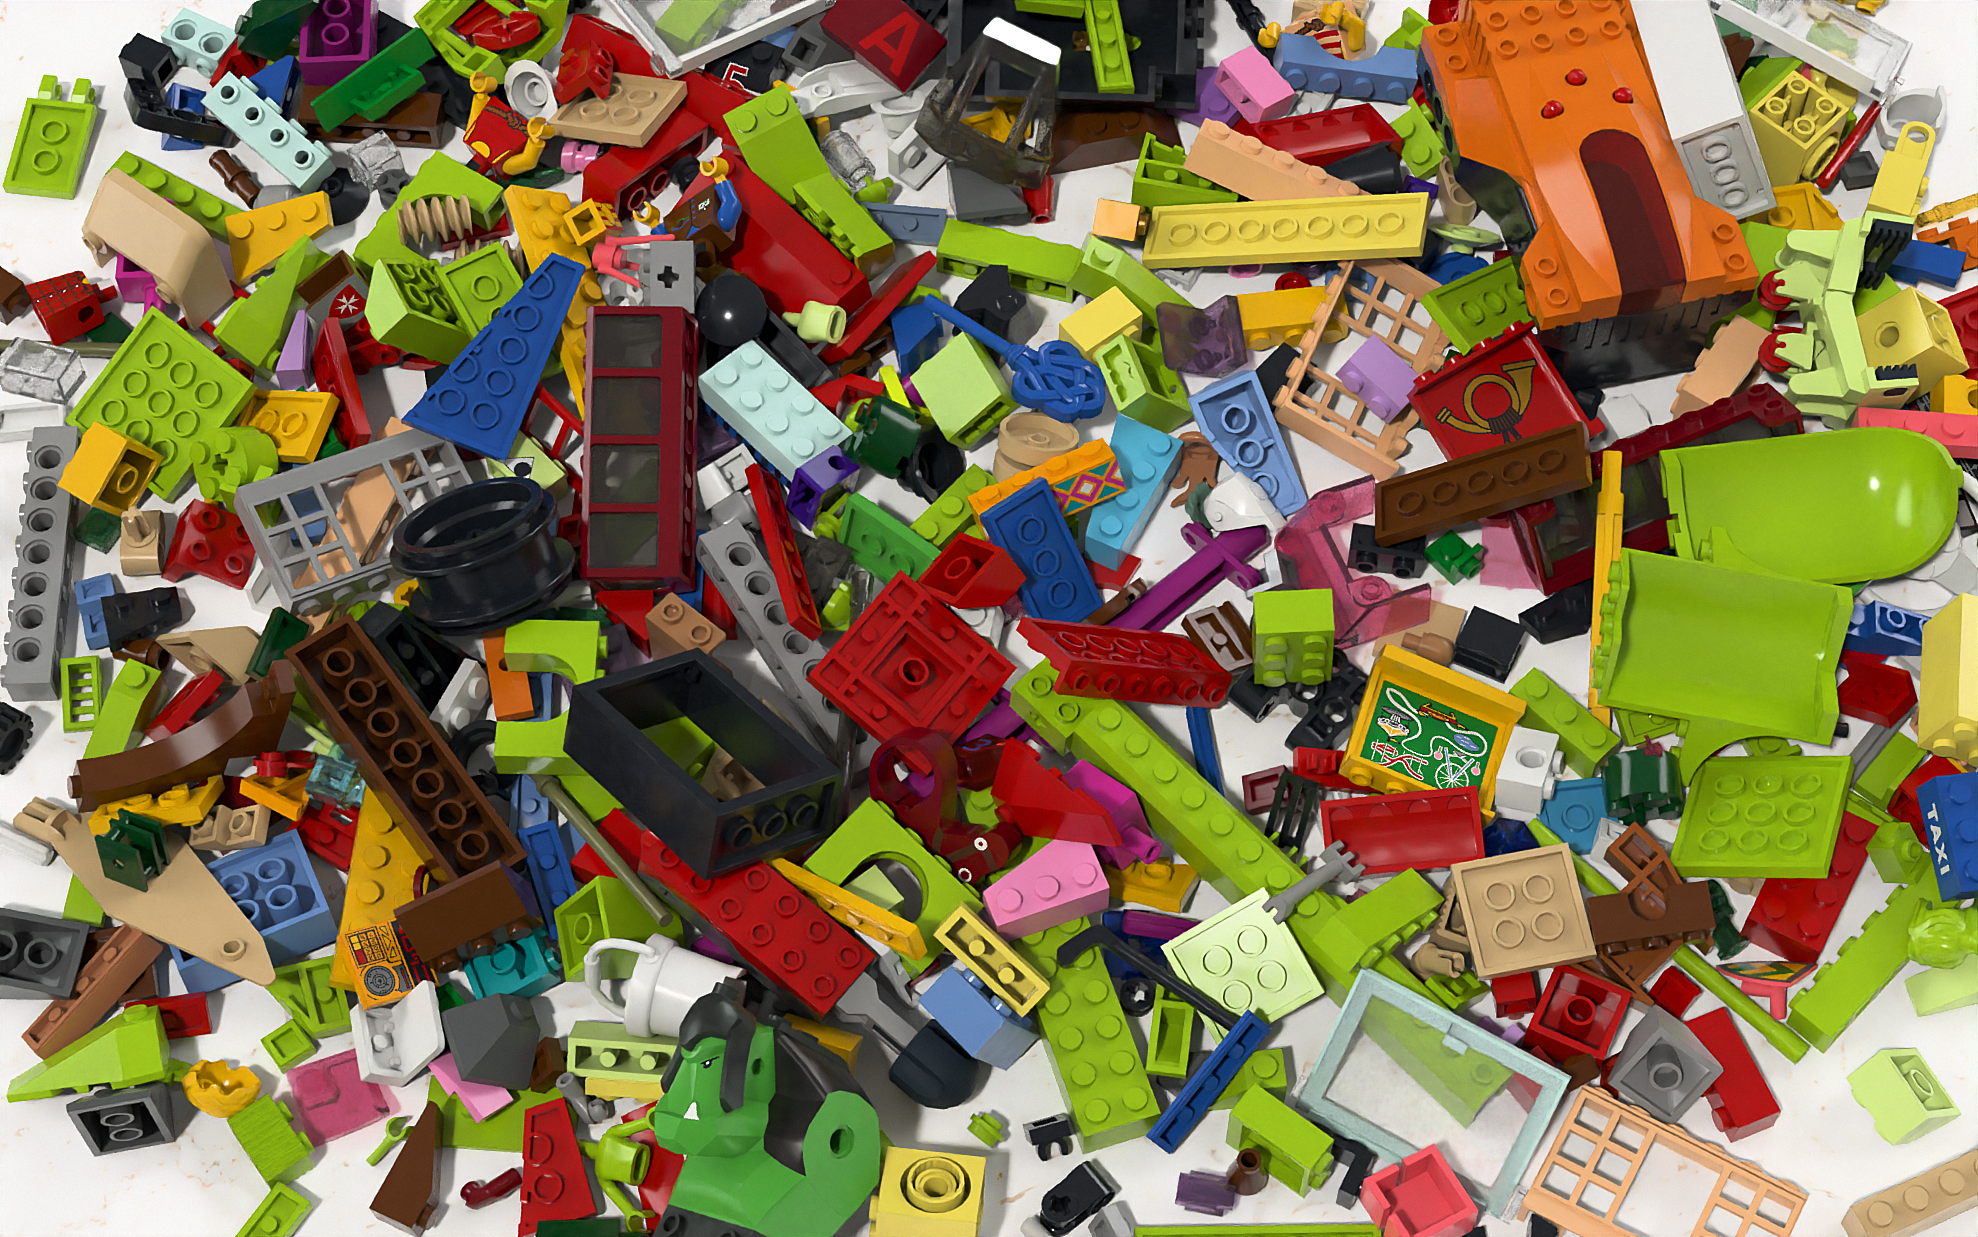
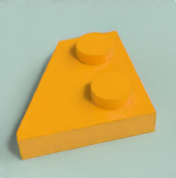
(280, 794)

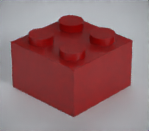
(1576, 1016)

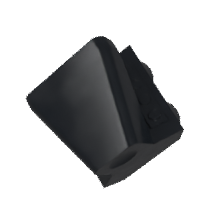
(998, 308)

